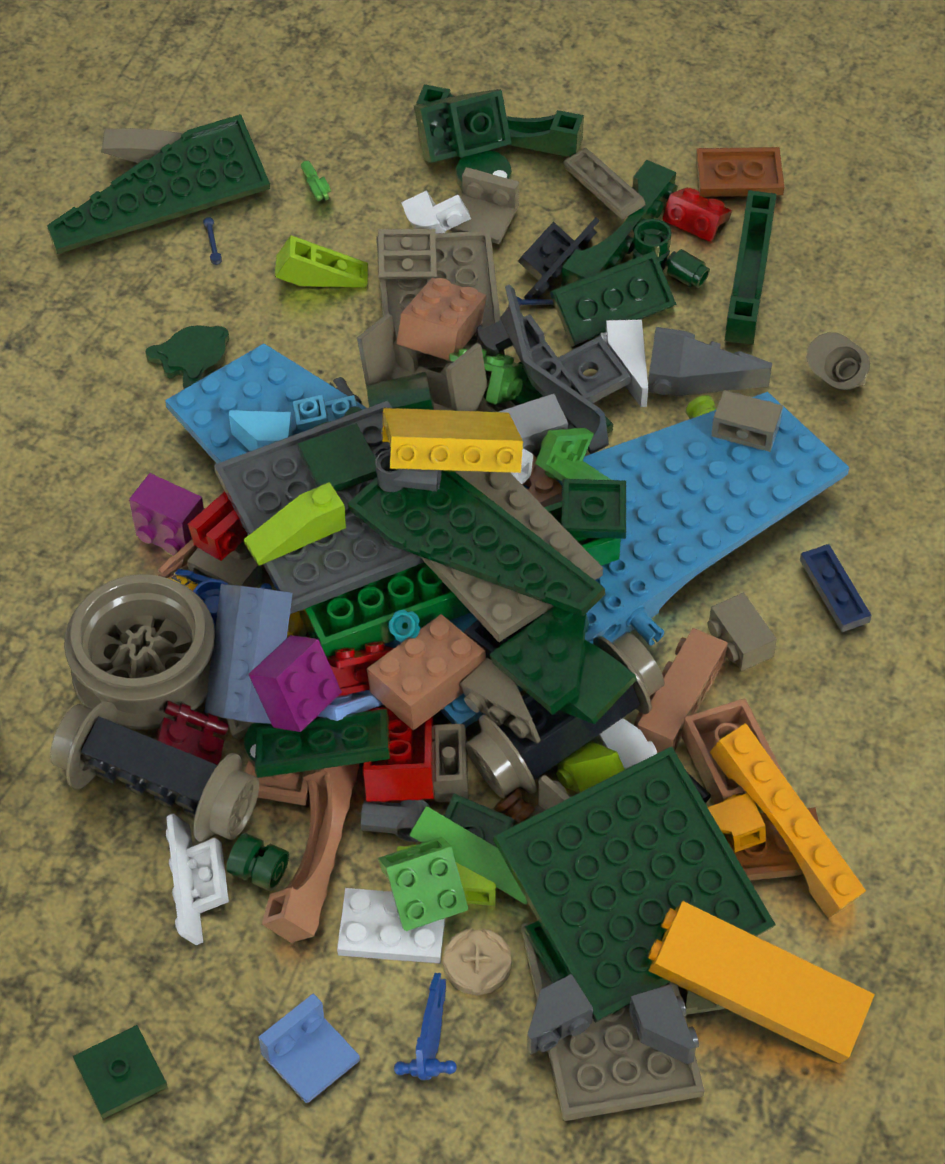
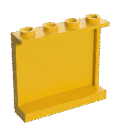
(452, 440)

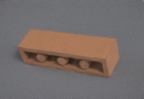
(684, 689)

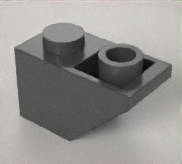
(558, 1013)
(662, 1025)

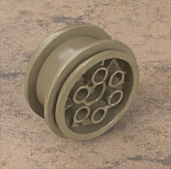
(131, 609)

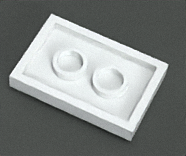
(373, 930)

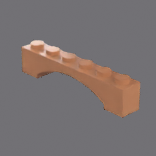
(297, 908)

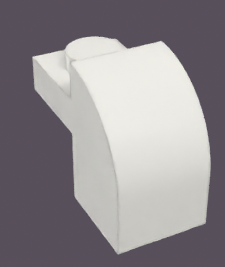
(425, 214)

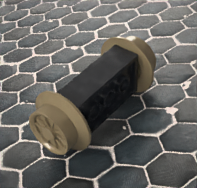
(94, 744)
(515, 762)

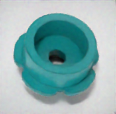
(401, 617)

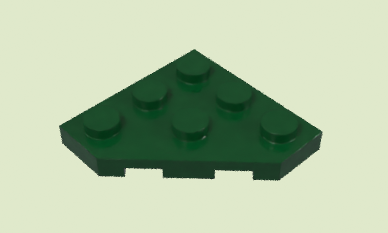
(546, 657)

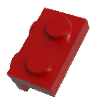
(695, 213)
(351, 666)

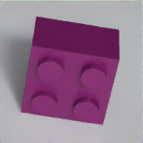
(163, 513)
(295, 683)

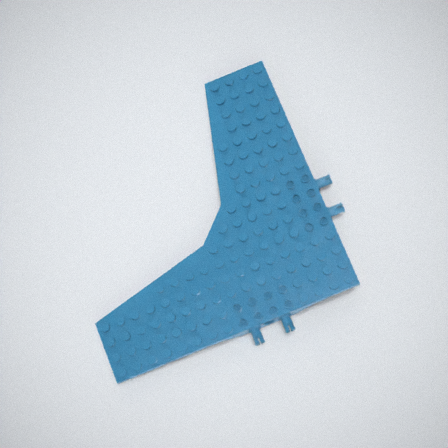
(685, 490)

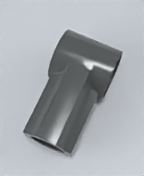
(407, 478)
(392, 817)

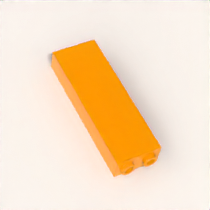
(760, 982)

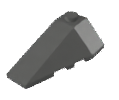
(692, 367)

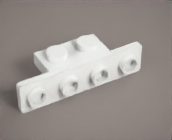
(197, 877)

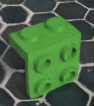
(505, 376)
(564, 454)

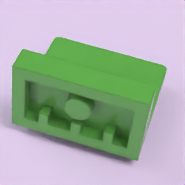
(424, 883)

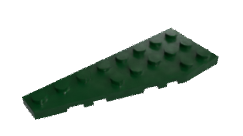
(190, 175)
(477, 537)

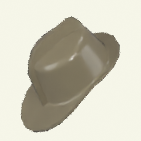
(838, 361)

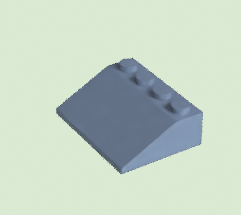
(247, 630)

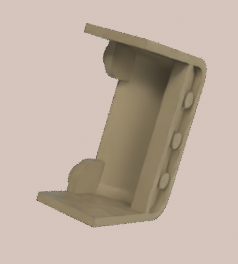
(386, 361)

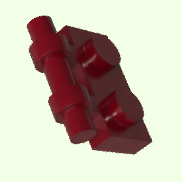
(192, 741)

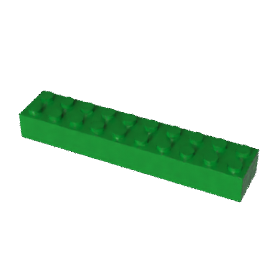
(365, 612)

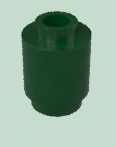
(687, 268)

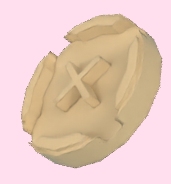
(477, 961)

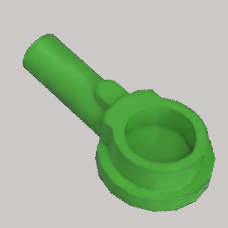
(319, 187)

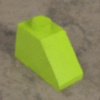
(588, 767)

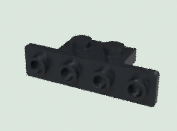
(549, 252)

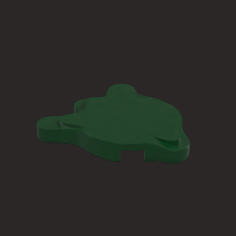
(191, 353)

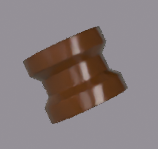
(515, 806)

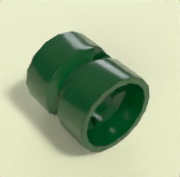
(652, 236)
(260, 862)

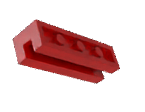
(217, 528)

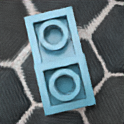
(315, 410)

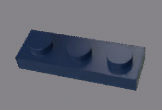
(835, 588)

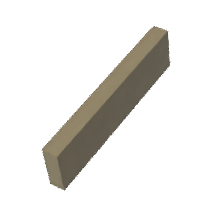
(604, 183)

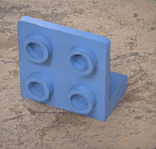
(307, 1049)

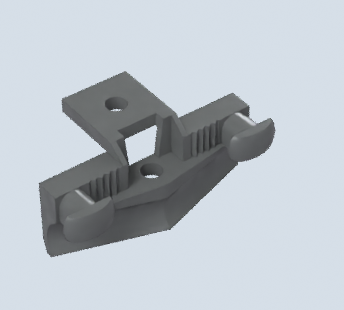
(559, 374)

